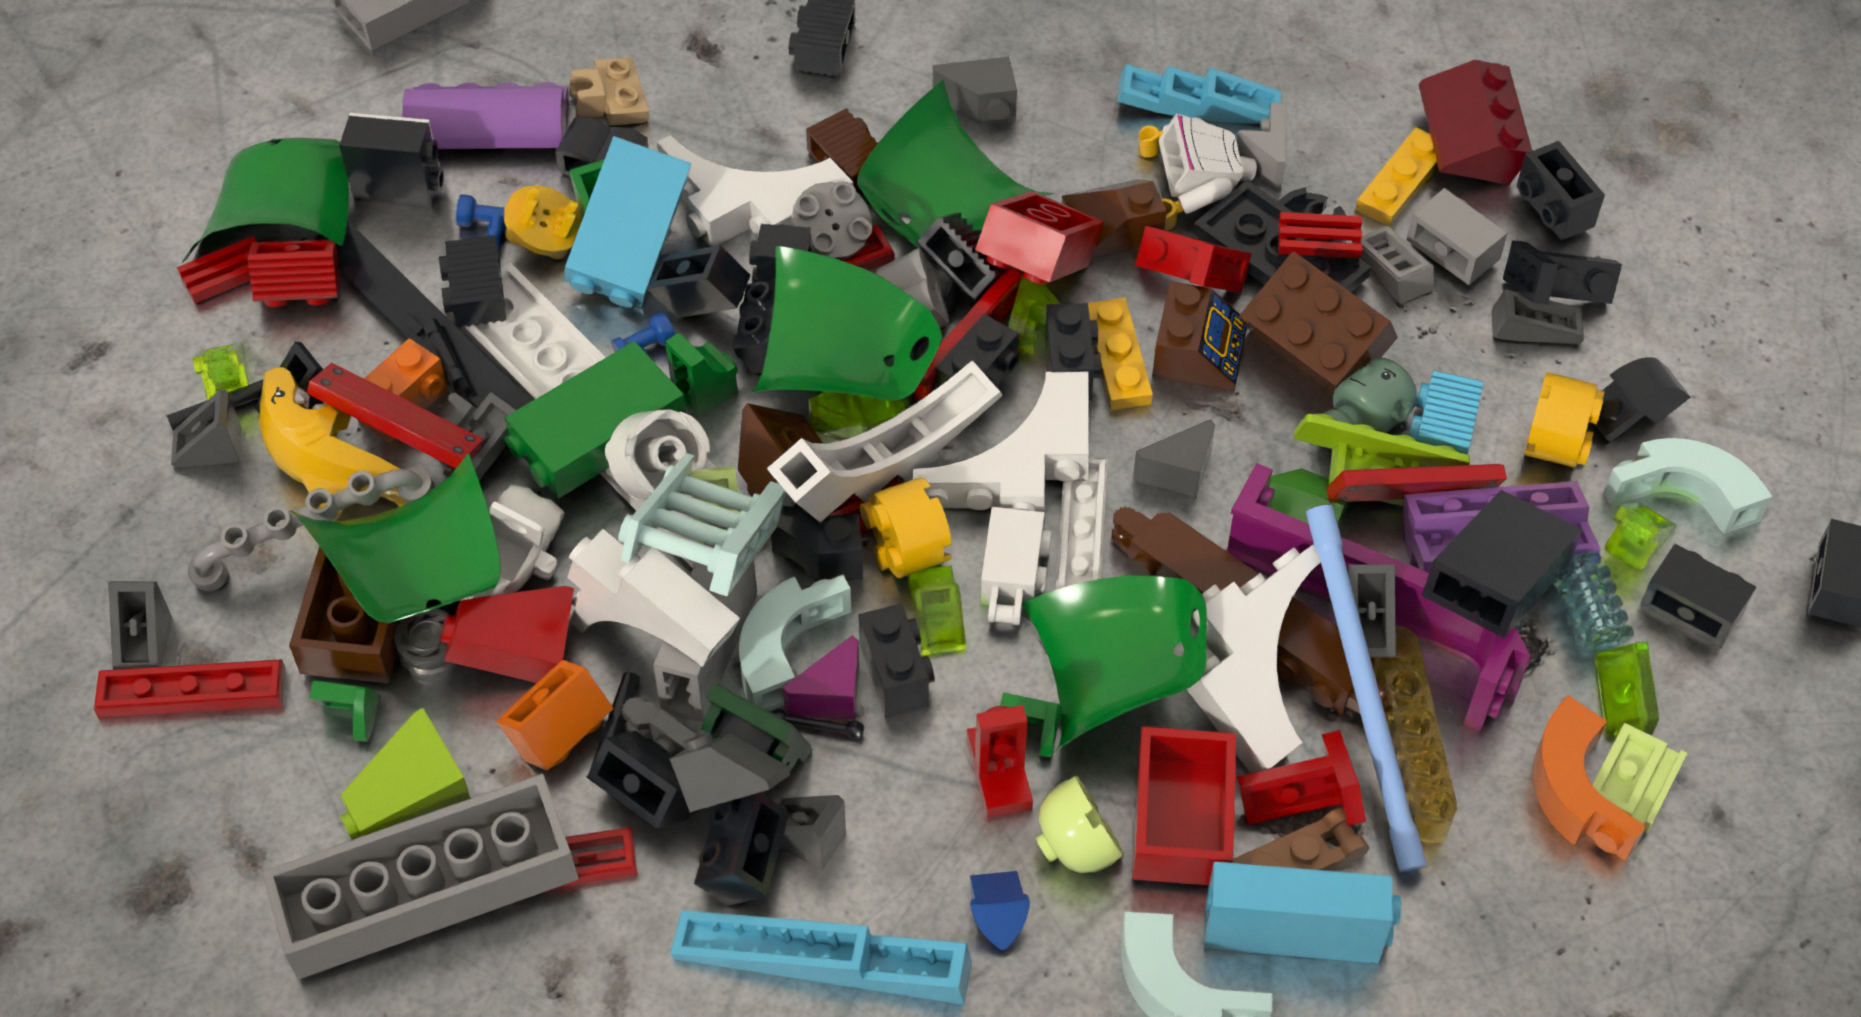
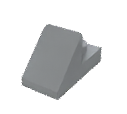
(1267, 146)

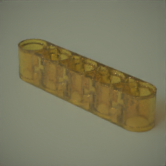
(1417, 752)

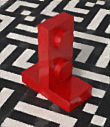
(1193, 260)
(999, 759)
(1305, 786)

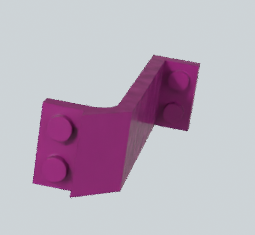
(1264, 535)

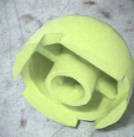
(1076, 829)

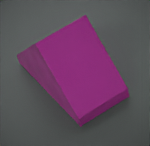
(827, 686)

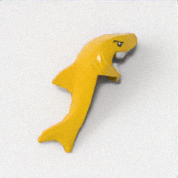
(306, 440)

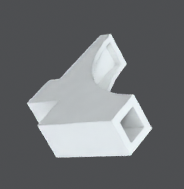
(732, 200)
(1014, 472)
(648, 596)
(1241, 678)

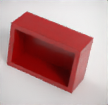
(1183, 804)

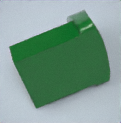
(359, 699)
(1039, 714)

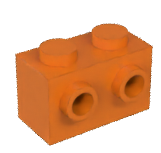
(410, 374)
(555, 715)

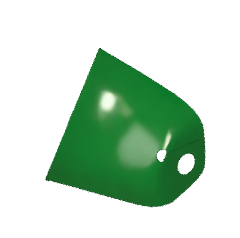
(932, 170)
(285, 183)
(837, 328)
(416, 552)
(1116, 645)

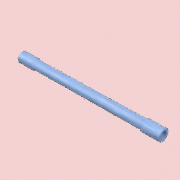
(1402, 829)

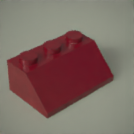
(1476, 121)

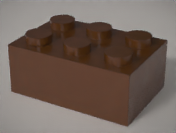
(1317, 323)
(337, 635)

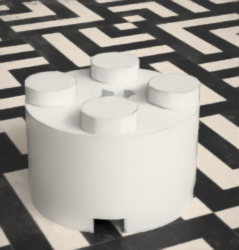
(635, 445)

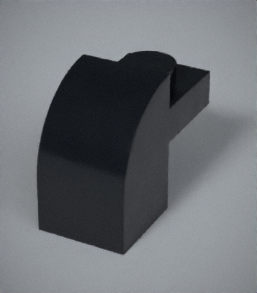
(1637, 391)

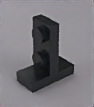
(1559, 275)

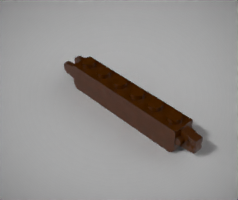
(1307, 645)

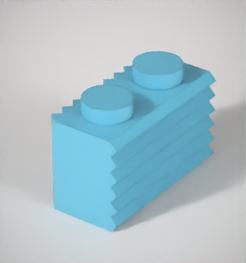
(1448, 411)

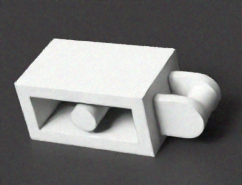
(1012, 562)

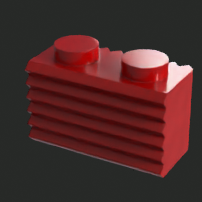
(294, 272)

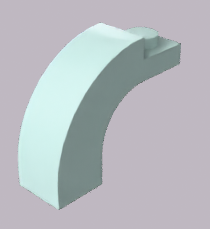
(1696, 470)
(775, 624)
(1162, 984)

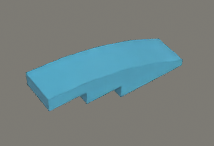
(1210, 98)

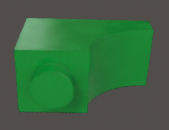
(701, 374)

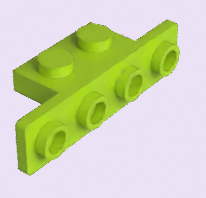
(1364, 448)

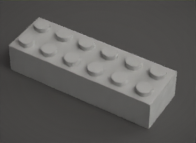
(418, 876)

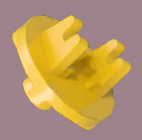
(526, 214)

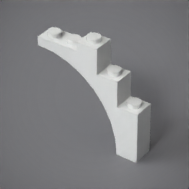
(827, 474)

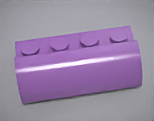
(491, 115)
(1438, 517)

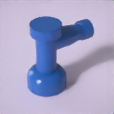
(469, 211)
(658, 331)

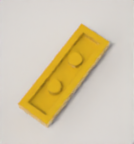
(1399, 179)
(1121, 358)

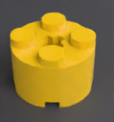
(1562, 420)
(907, 528)

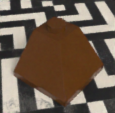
(1126, 212)
(765, 438)

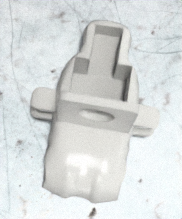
(523, 532)

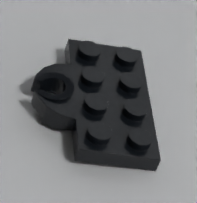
(1250, 223)

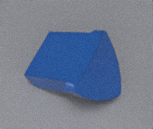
(999, 906)

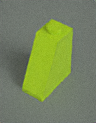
(403, 780)

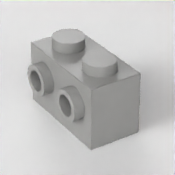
(1456, 236)

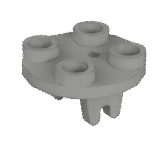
(847, 213)

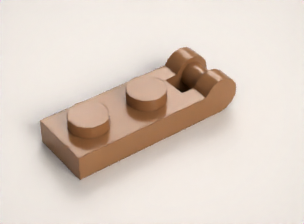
(1307, 847)

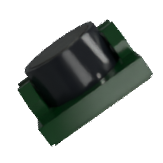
(755, 726)

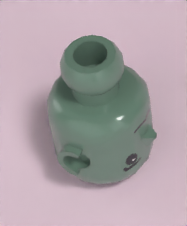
(1375, 395)

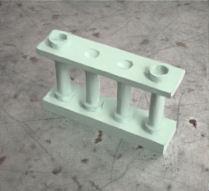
(733, 547)

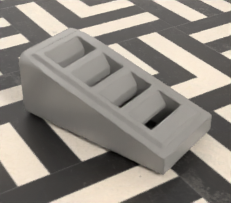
(1390, 264)

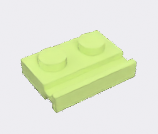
(1638, 774)

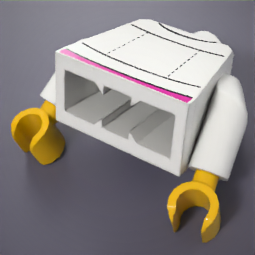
(1198, 163)

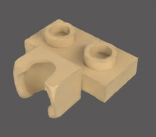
(612, 89)

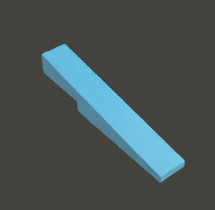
(826, 954)

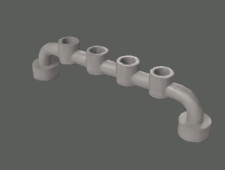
(210, 572)

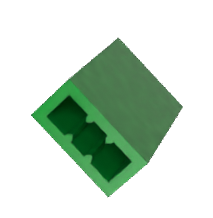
(570, 425)

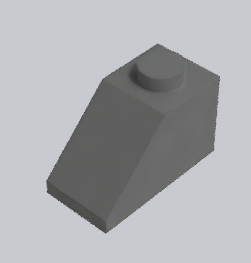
(979, 87)
(723, 770)

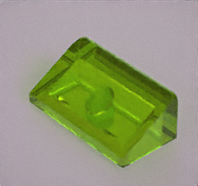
(1627, 688)

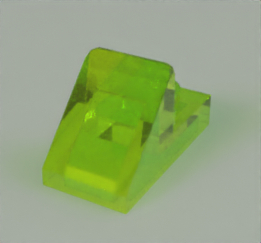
(1030, 312)
(222, 368)
(1638, 534)
(937, 610)

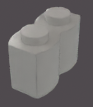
(918, 278)

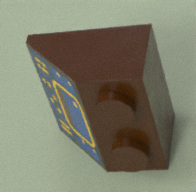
(1199, 338)

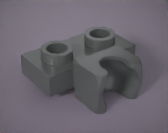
(485, 422)

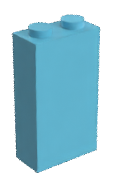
(626, 223)
(1300, 912)

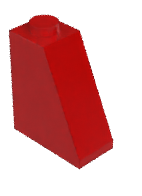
(510, 632)

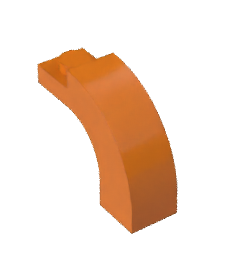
(1565, 790)

